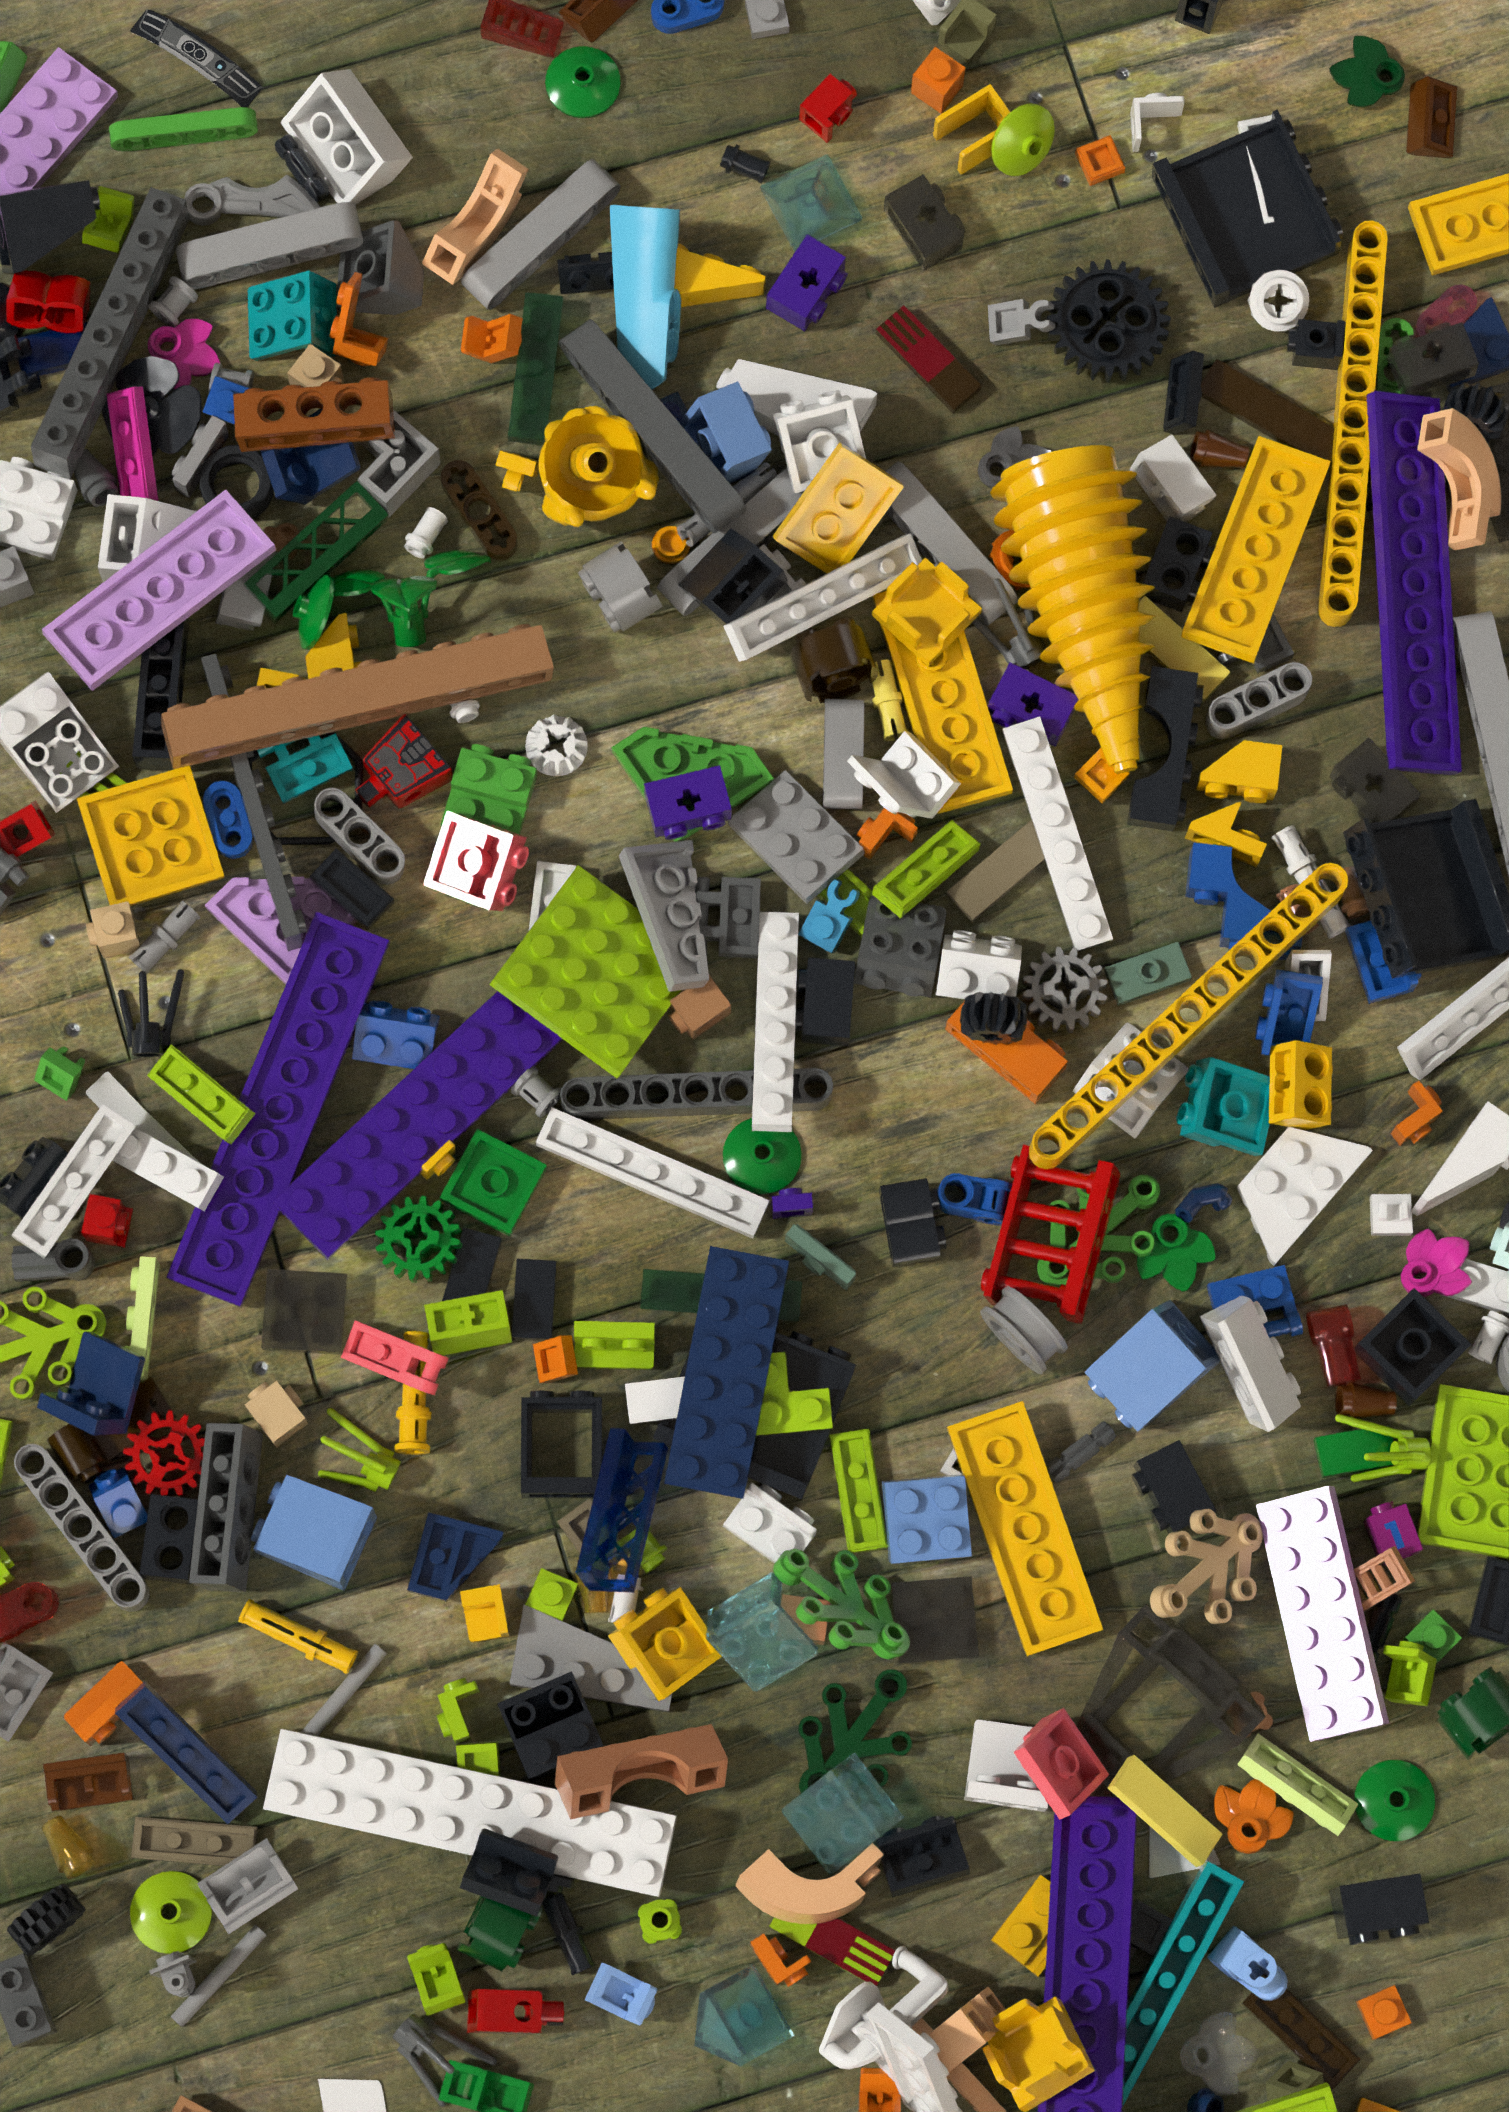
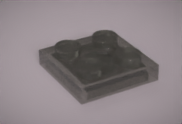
(304, 1311)
(937, 1619)

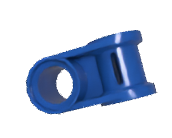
(977, 1198)

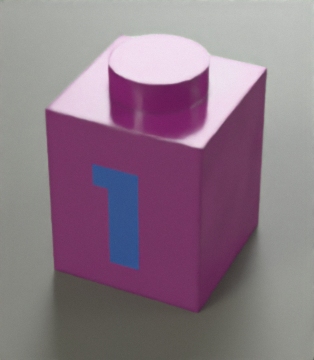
(1392, 1527)

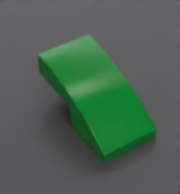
(1345, 1452)
(484, 2090)

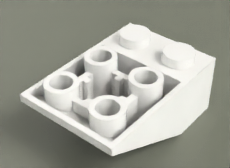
(133, 527)
(44, 734)

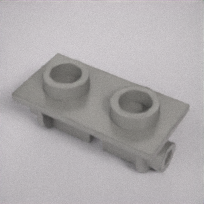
(176, 1973)

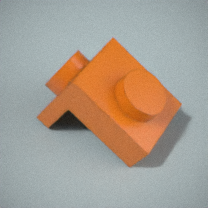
(492, 339)
(875, 832)
(1417, 1124)
(878, 2092)

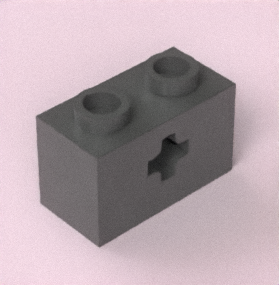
(23, 2002)

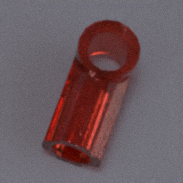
(1333, 1333)

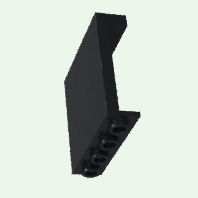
(1221, 217)
(1432, 889)
(790, 1459)

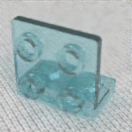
(758, 1634)
(842, 1813)

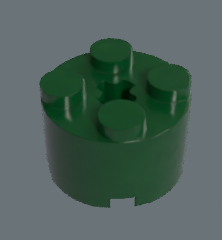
(1479, 1716)
(496, 1933)

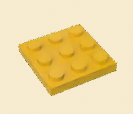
(150, 837)

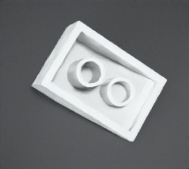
(1473, 1159)

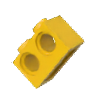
(1300, 1085)

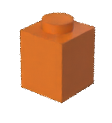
(938, 80)

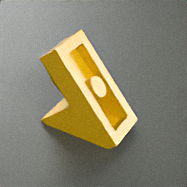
(1217, 830)

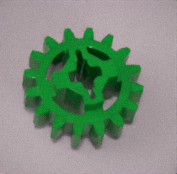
(435, 1242)

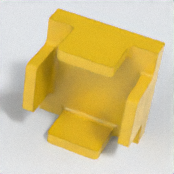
(927, 609)
(1036, 2052)

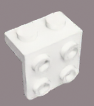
(978, 965)

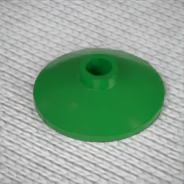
(586, 97)
(314, 611)
(757, 1174)
(1380, 1815)

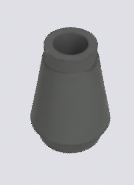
(94, 480)

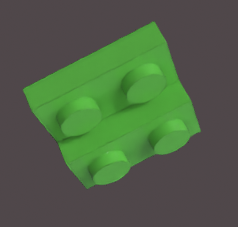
(492, 788)

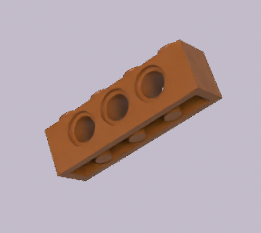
(331, 426)

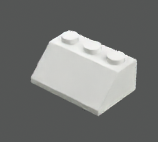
(346, 137)
(1252, 1362)

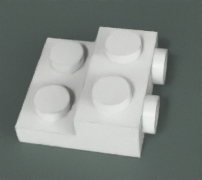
(813, 432)
(33, 507)

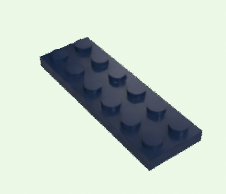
(726, 1372)

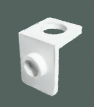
(1152, 106)

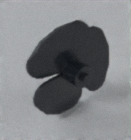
(171, 418)

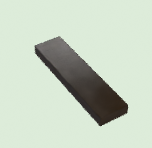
(1267, 411)

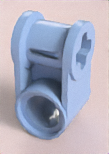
(1246, 1962)

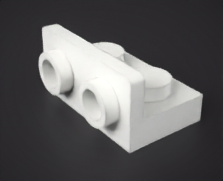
(769, 1524)

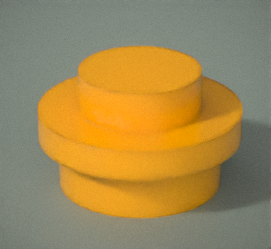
(668, 545)

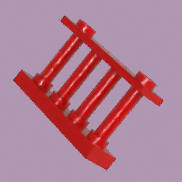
(1079, 1260)

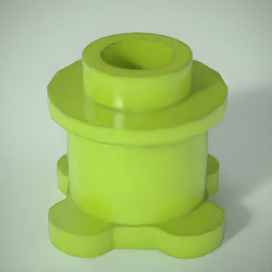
(652, 1553)
(653, 1934)

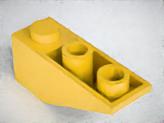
(712, 280)

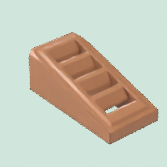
(1398, 1570)

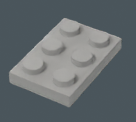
(796, 837)

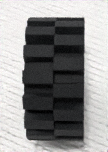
(46, 1919)

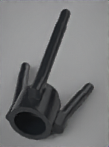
(147, 1038)

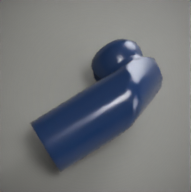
(1201, 1196)

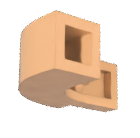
(479, 221)
(1470, 471)
(807, 1901)

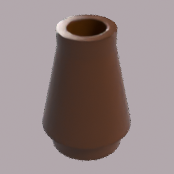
(1217, 451)
(1364, 1401)

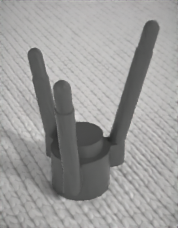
(1025, 647)
(416, 2037)

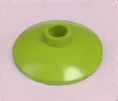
(1023, 139)
(185, 1928)

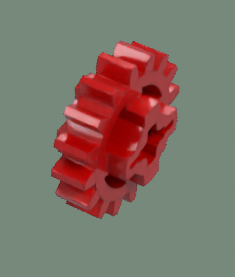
(143, 1442)

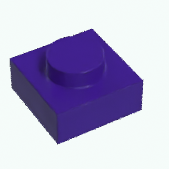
(791, 1203)

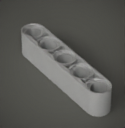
(540, 234)
(269, 245)
(757, 524)
(944, 541)
(67, 1514)

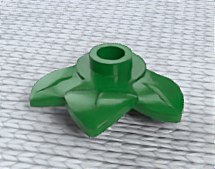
(1176, 1258)

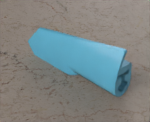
(644, 291)

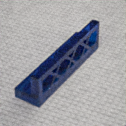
(607, 1509)

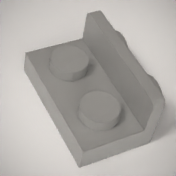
(20, 1686)

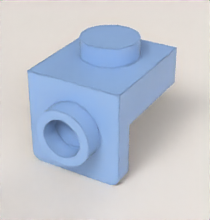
(621, 1994)

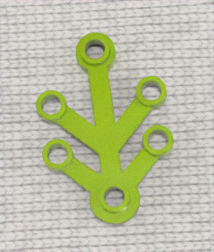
(41, 1340)

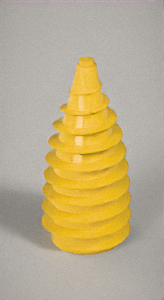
(1082, 582)

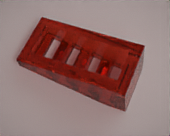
(525, 15)

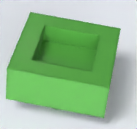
(1434, 1635)

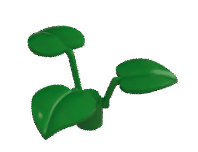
(405, 593)

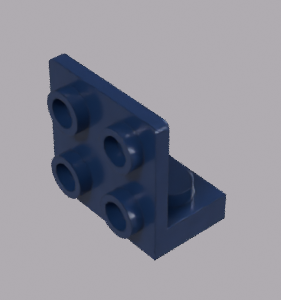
(309, 471)
(100, 1388)

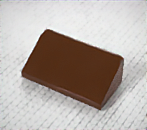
(593, 17)
(1431, 118)

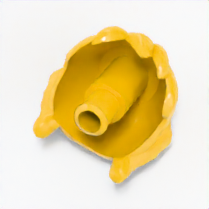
(593, 467)

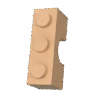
(967, 2029)

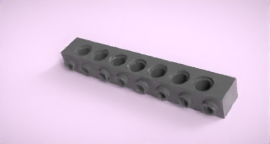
(110, 333)

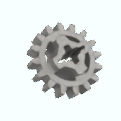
(1049, 992)

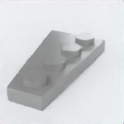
(666, 899)

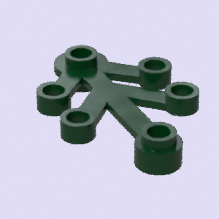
(851, 1741)

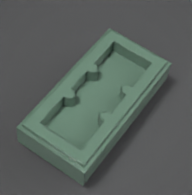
(1147, 973)
(820, 1258)

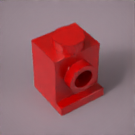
(827, 106)
(38, 829)
(106, 1221)

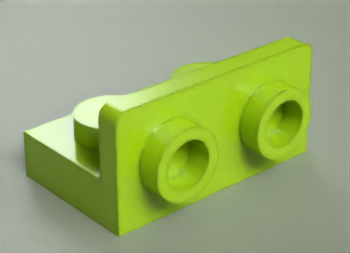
(614, 1345)

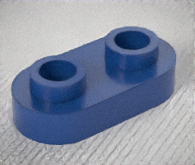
(687, 14)
(229, 820)

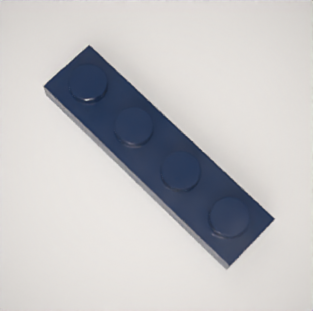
(186, 1752)

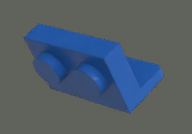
(1372, 968)
(1291, 1009)
(394, 1035)

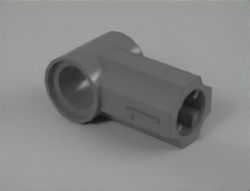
(31, 1266)

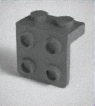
(900, 951)

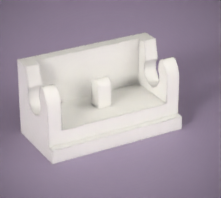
(1172, 480)

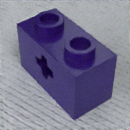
(809, 263)
(1021, 688)
(703, 788)

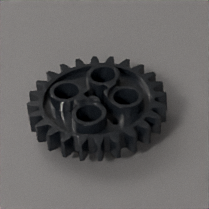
(1133, 342)

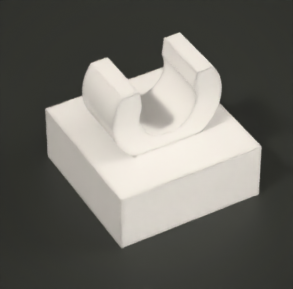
(1391, 1215)

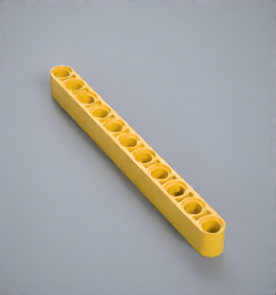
(1348, 439)
(1178, 1030)

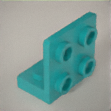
(291, 315)

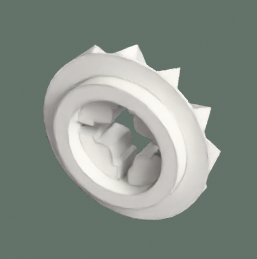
(1290, 287)
(553, 762)

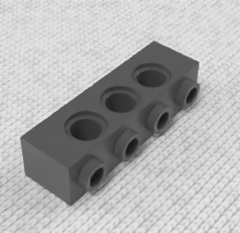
(226, 1507)

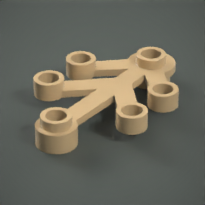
(1242, 1538)

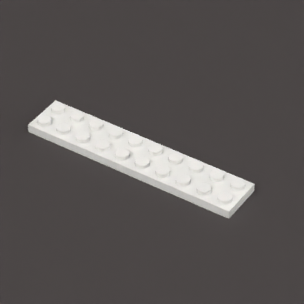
(452, 1805)

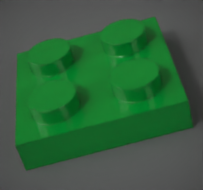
(493, 1182)

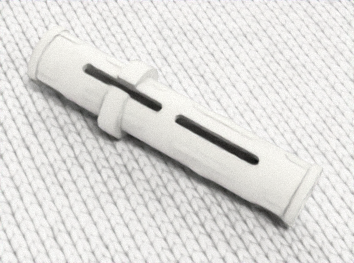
(1301, 865)

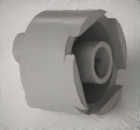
(621, 586)

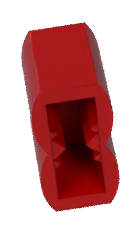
(46, 301)

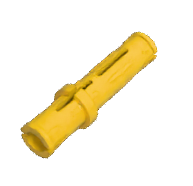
(340, 1658)

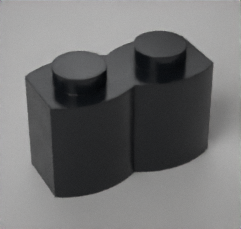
(911, 1222)

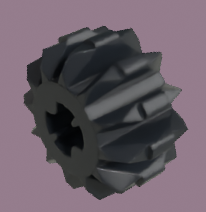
(1481, 406)
(993, 1018)

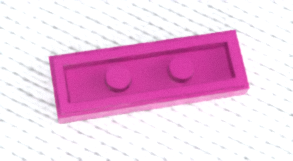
(132, 443)

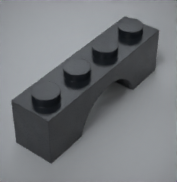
(1170, 701)

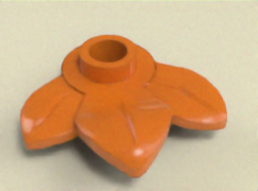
(1251, 1808)

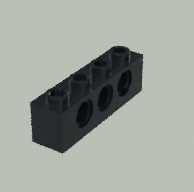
(159, 689)

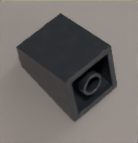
(41, 220)

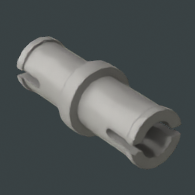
(164, 937)

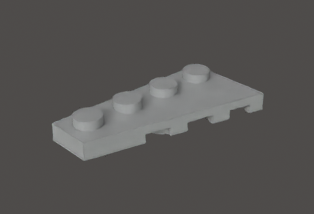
(553, 1648)

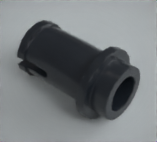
(744, 163)

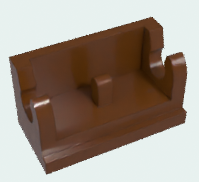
(88, 1781)

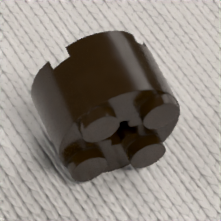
(833, 661)

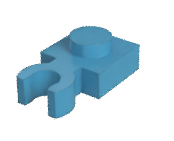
(827, 922)

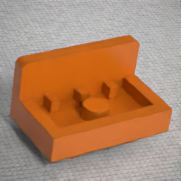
(95, 1712)

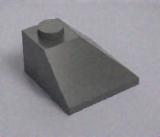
(389, 268)

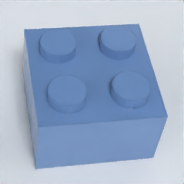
(728, 431)
(926, 1518)

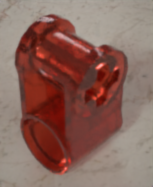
(18, 1615)

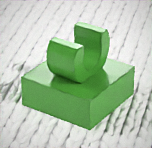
(59, 1072)

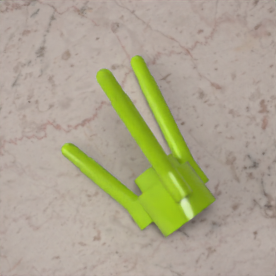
(1406, 1454)
(378, 1467)

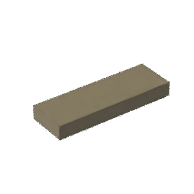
(998, 873)
(190, 1841)

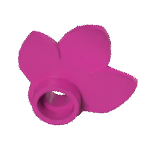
(189, 349)
(1440, 1261)

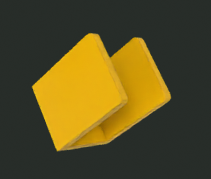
(966, 110)

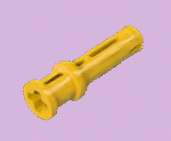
(413, 1412)

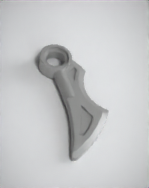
(276, 200)

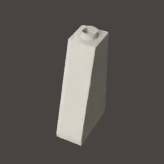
(774, 386)

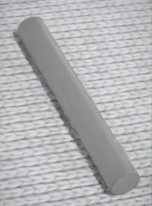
(345, 1691)
(218, 1975)

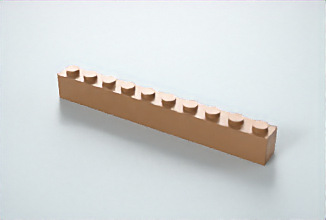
(356, 696)

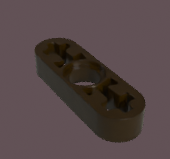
(473, 482)

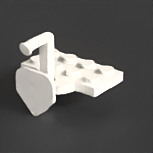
(869, 2032)

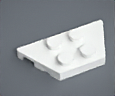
(1295, 1185)

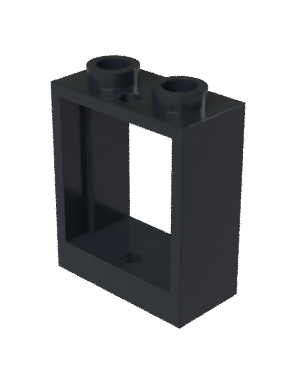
(559, 1487)

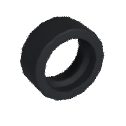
(232, 455)

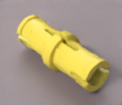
(888, 702)

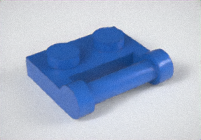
(1267, 1287)

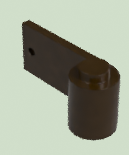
(85, 1454)

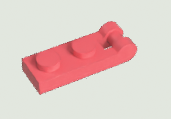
(393, 1357)

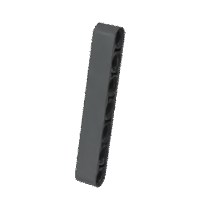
(657, 429)
(677, 1102)

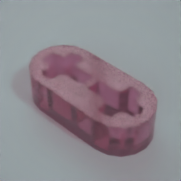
(1440, 308)

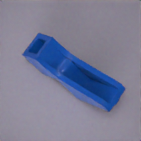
(1212, 880)

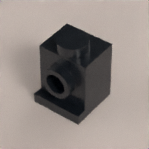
(1316, 355)

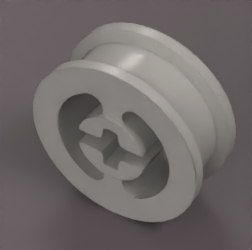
(1024, 1329)

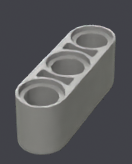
(1271, 687)
(842, 739)
(352, 818)

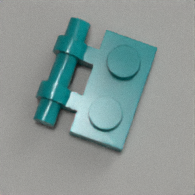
(306, 768)

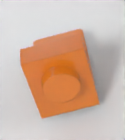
(357, 345)

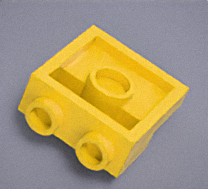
(664, 1641)

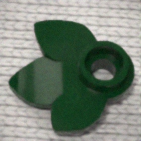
(1363, 73)

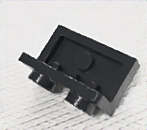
(25, 1184)
(922, 1855)

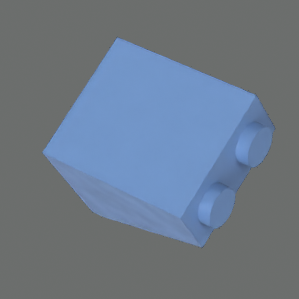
(1152, 1365)
(314, 1531)

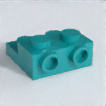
(1226, 1106)

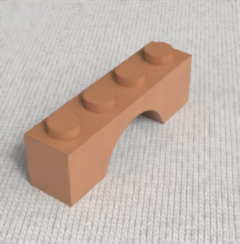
(684, 1758)

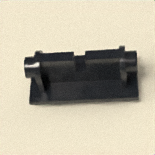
(582, 274)

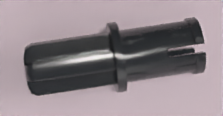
(567, 1933)

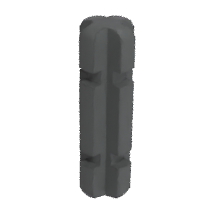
(1080, 1451)

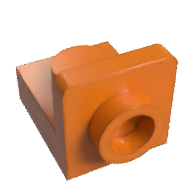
(772, 1954)

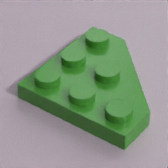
(660, 755)

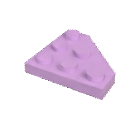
(250, 915)

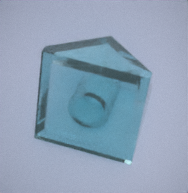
(811, 202)
(740, 2019)

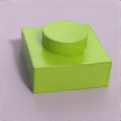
(552, 1594)
(479, 1757)

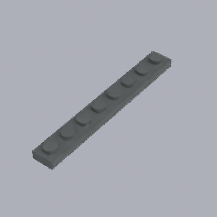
(260, 821)

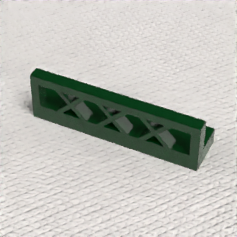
(327, 562)

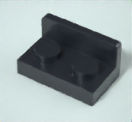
(509, 1872)

